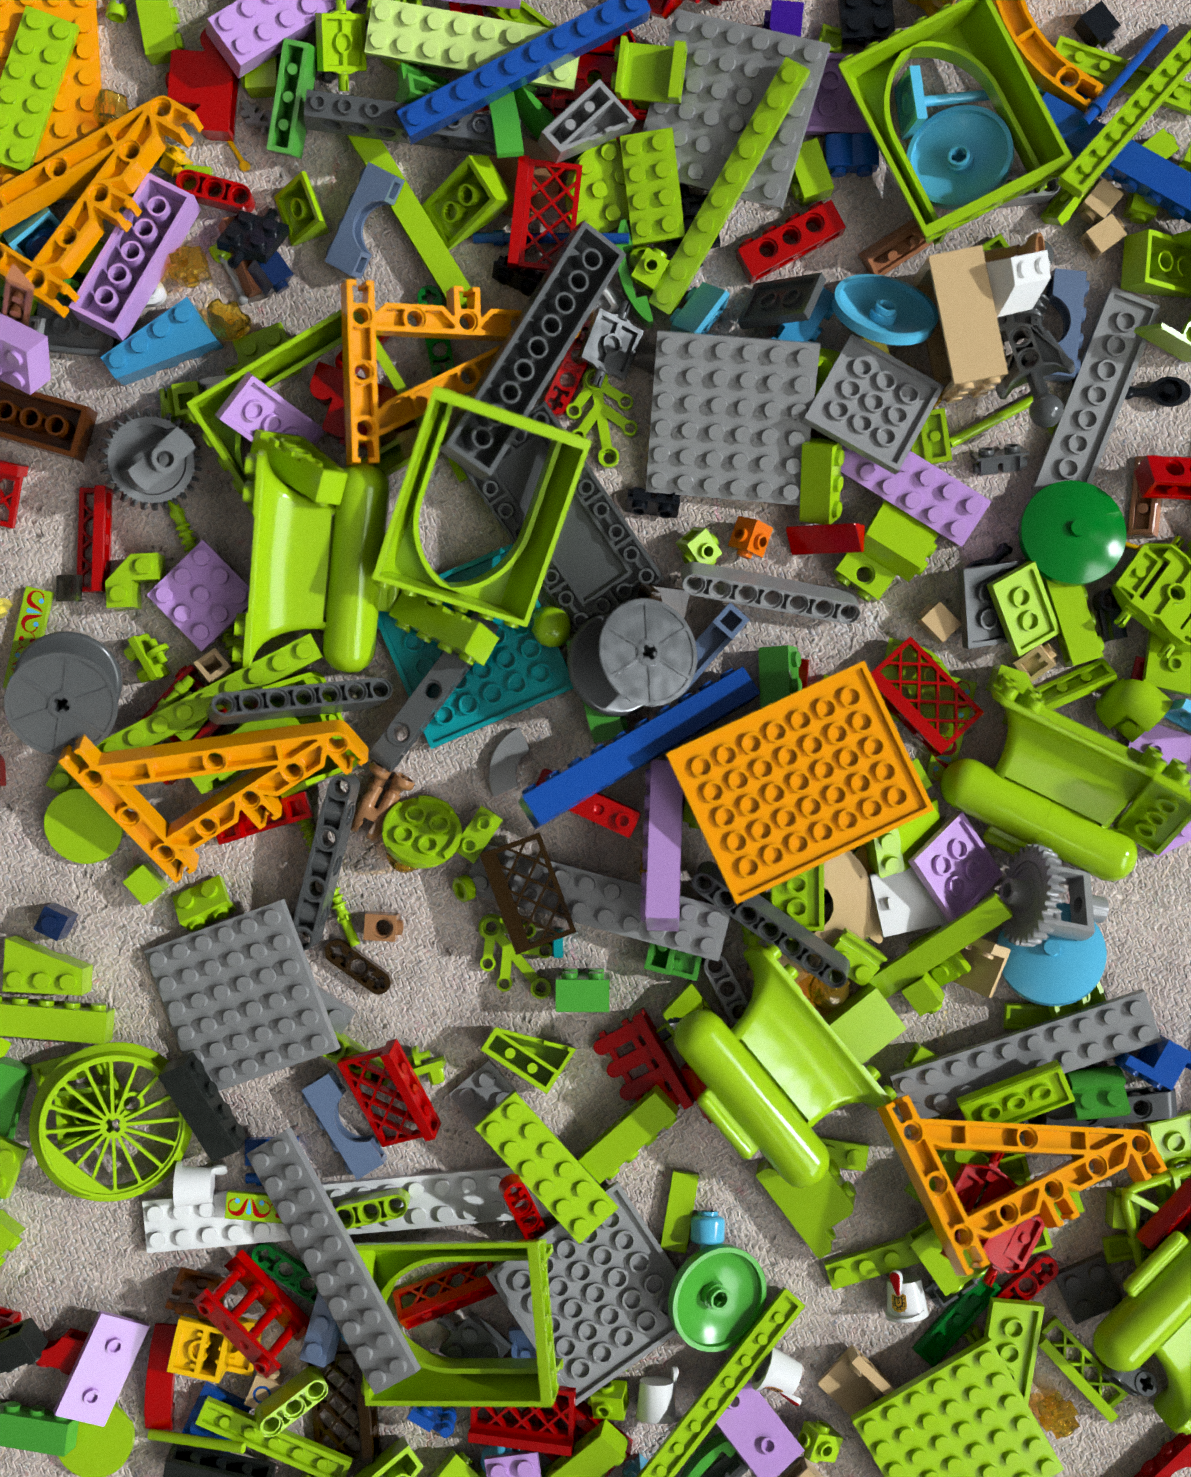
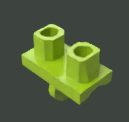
(150, 656)
(433, 1067)

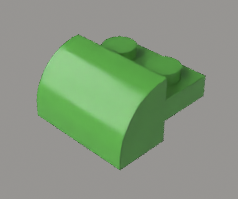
(416, 83)
(673, 962)
(1098, 1092)

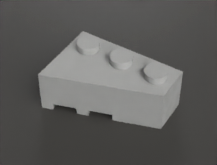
(586, 124)

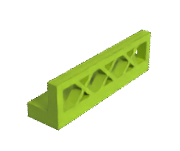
(1076, 1376)

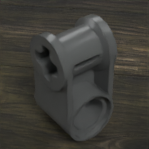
(1134, 1383)

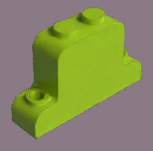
(812, 1208)

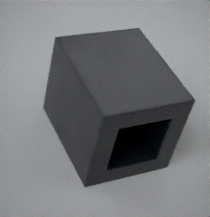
(1097, 26)

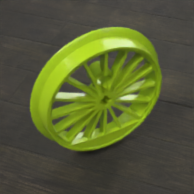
(67, 1173)

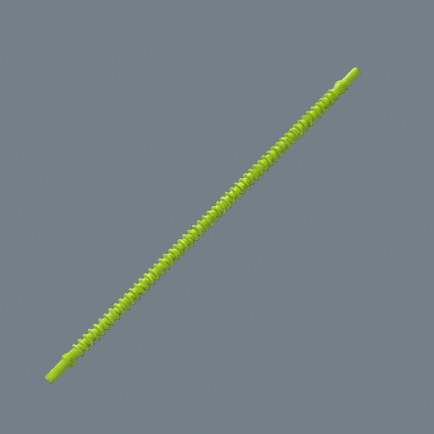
(343, 916)

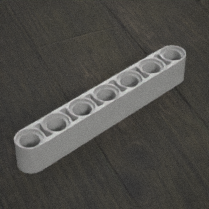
(779, 601)

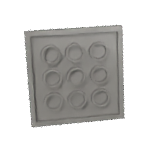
(873, 404)

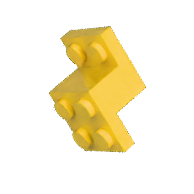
(205, 1352)

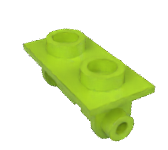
(478, 834)

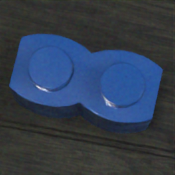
(850, 154)

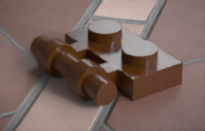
(188, 1286)

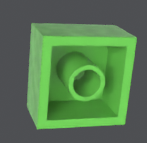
(582, 990)

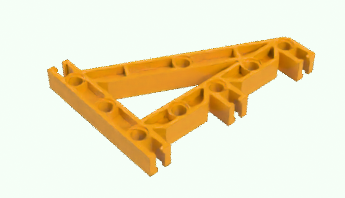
(110, 166)
(391, 320)
(265, 750)
(1105, 1148)

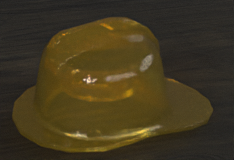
(823, 997)

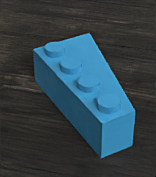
(808, 329)
(162, 344)

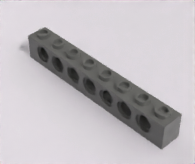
(379, 121)

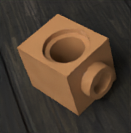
(371, 929)

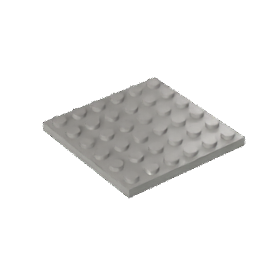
(722, 86)
(730, 416)
(243, 996)
(603, 1296)

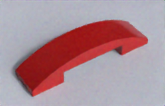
(294, 808)
(160, 1383)

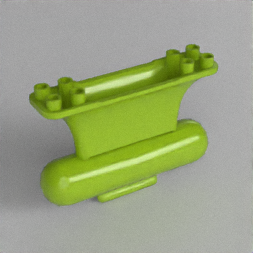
(316, 565)
(1056, 786)
(775, 1072)
(1156, 1321)

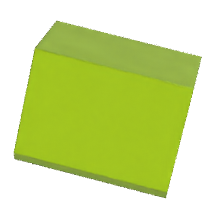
(301, 210)
(68, 1100)

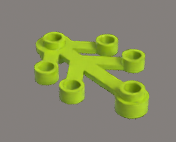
(601, 412)
(509, 955)

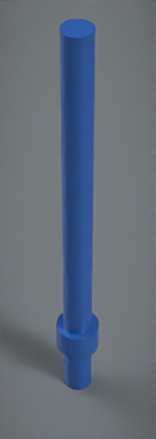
(1099, 104)
(500, 237)

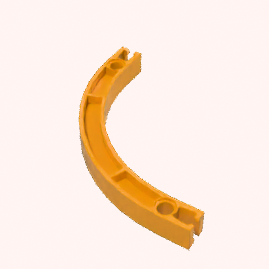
(1042, 60)

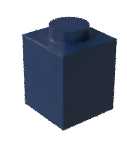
(272, 275)
(55, 921)

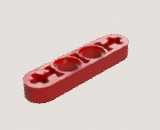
(568, 367)
(524, 1211)

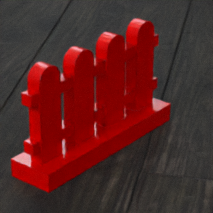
(643, 1053)

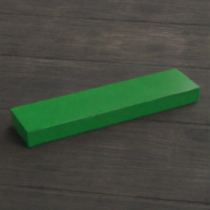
(954, 1322)

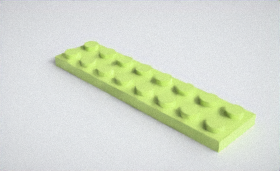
(452, 39)

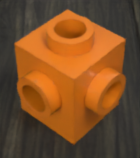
(750, 537)

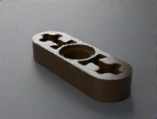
(369, 984)

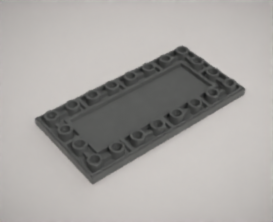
(597, 552)

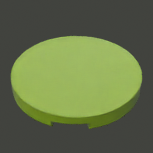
(81, 827)
(421, 832)
(102, 1449)

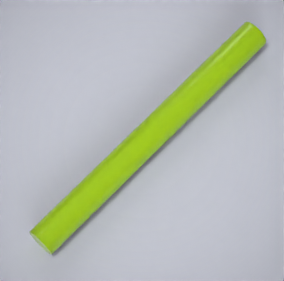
(990, 421)
(197, 1441)

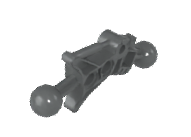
(1040, 347)

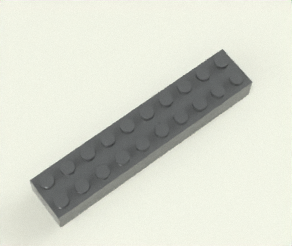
(534, 348)

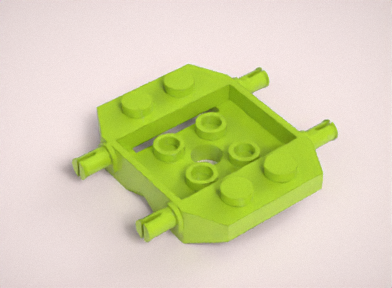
(1158, 609)

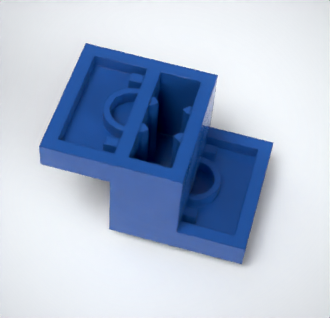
(1157, 1063)

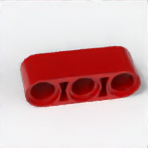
(227, 198)

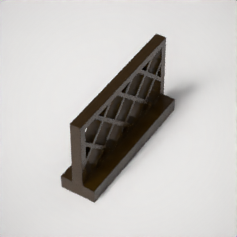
(506, 902)
(367, 1415)

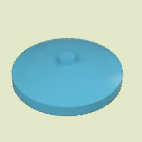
(961, 155)
(884, 309)
(1057, 969)

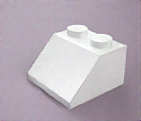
(1018, 281)

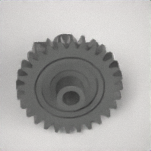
(150, 459)

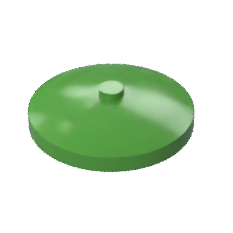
(717, 1297)

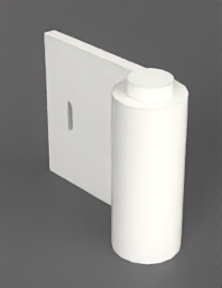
(904, 903)

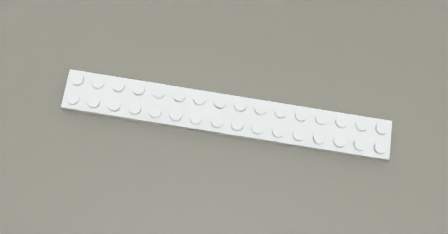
(435, 1201)

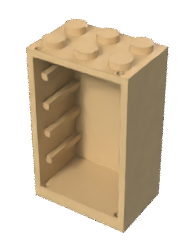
(967, 340)

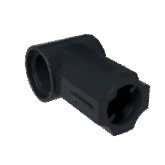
(1107, 616)

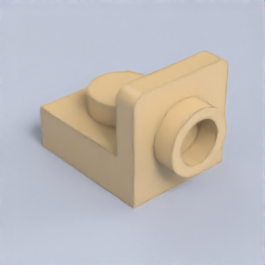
(1037, 661)

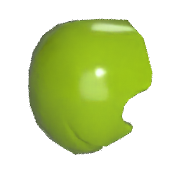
(551, 626)

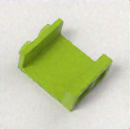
(649, 71)

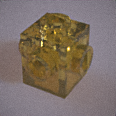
(189, 266)
(1057, 1415)

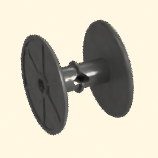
(632, 658)
(63, 690)

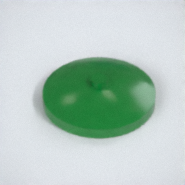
(1072, 533)

